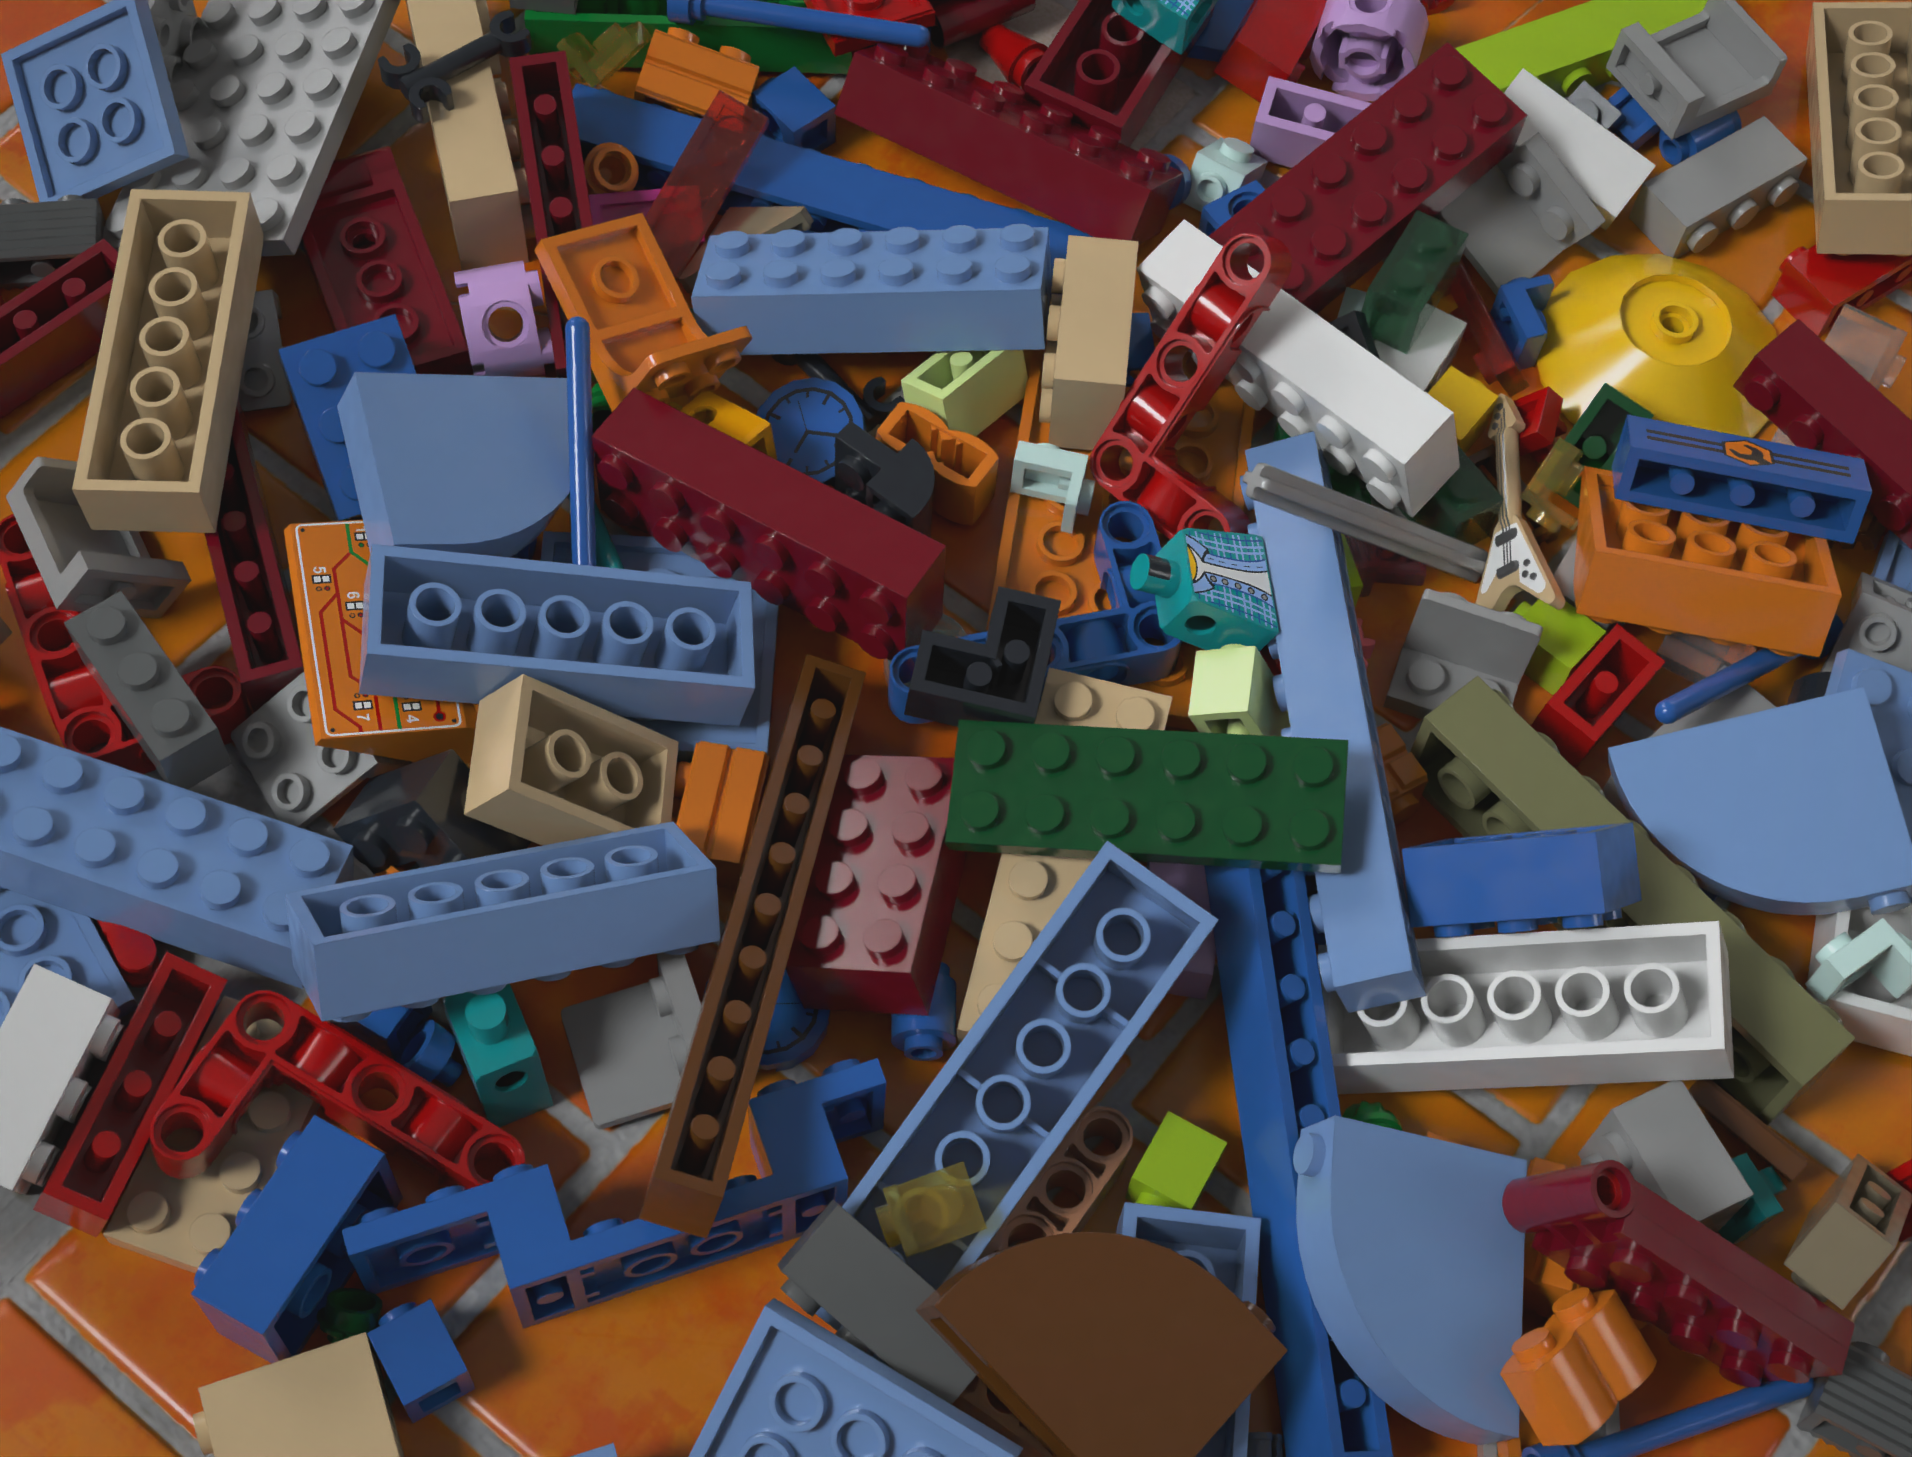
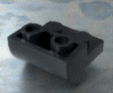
(886, 480)

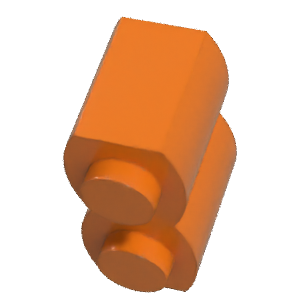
(961, 462)
(1577, 1366)

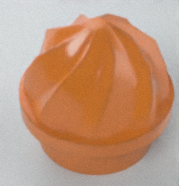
(610, 169)

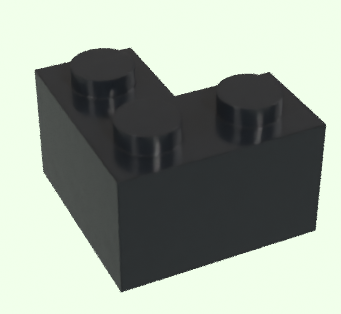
(992, 679)
(420, 818)

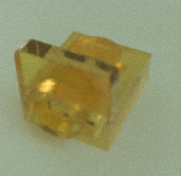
(614, 49)
(1556, 474)
(930, 1211)

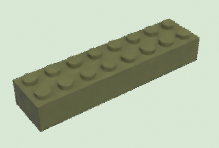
(1503, 777)

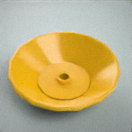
(1659, 335)

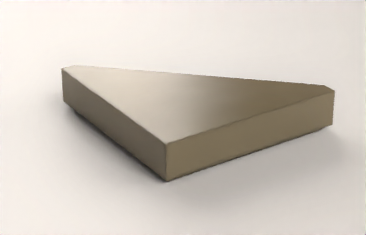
(750, 221)

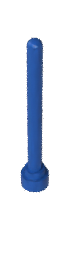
(800, 19)
(580, 441)
(1731, 679)
(1683, 1423)

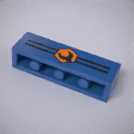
(1741, 479)

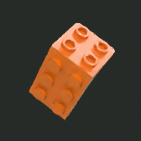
(635, 313)

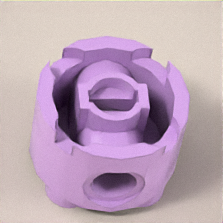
(1368, 44)
(504, 287)

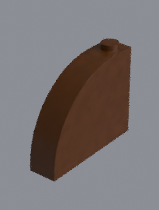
(1106, 1343)

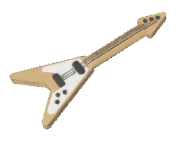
(1514, 554)

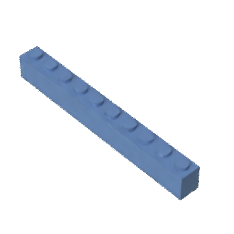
(1328, 696)

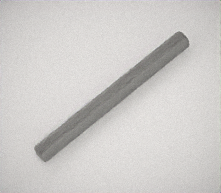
(1364, 522)

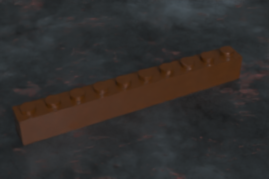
(752, 954)

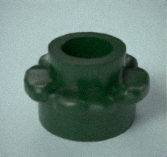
(349, 1313)

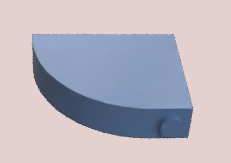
(456, 458)
(1776, 807)
(1415, 1270)

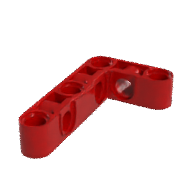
(1165, 400)
(68, 688)
(334, 1073)

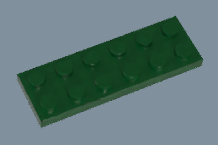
(1149, 795)

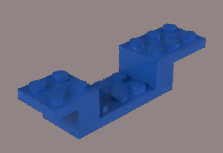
(550, 1275)

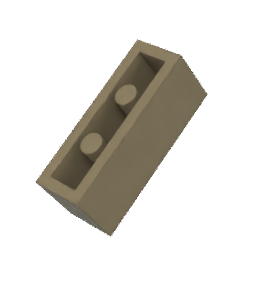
(1849, 1233)

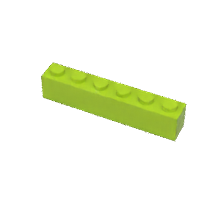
(1572, 42)

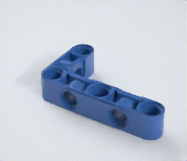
(1098, 643)

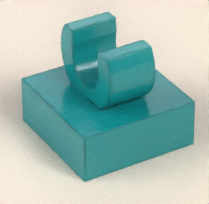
(1760, 1207)

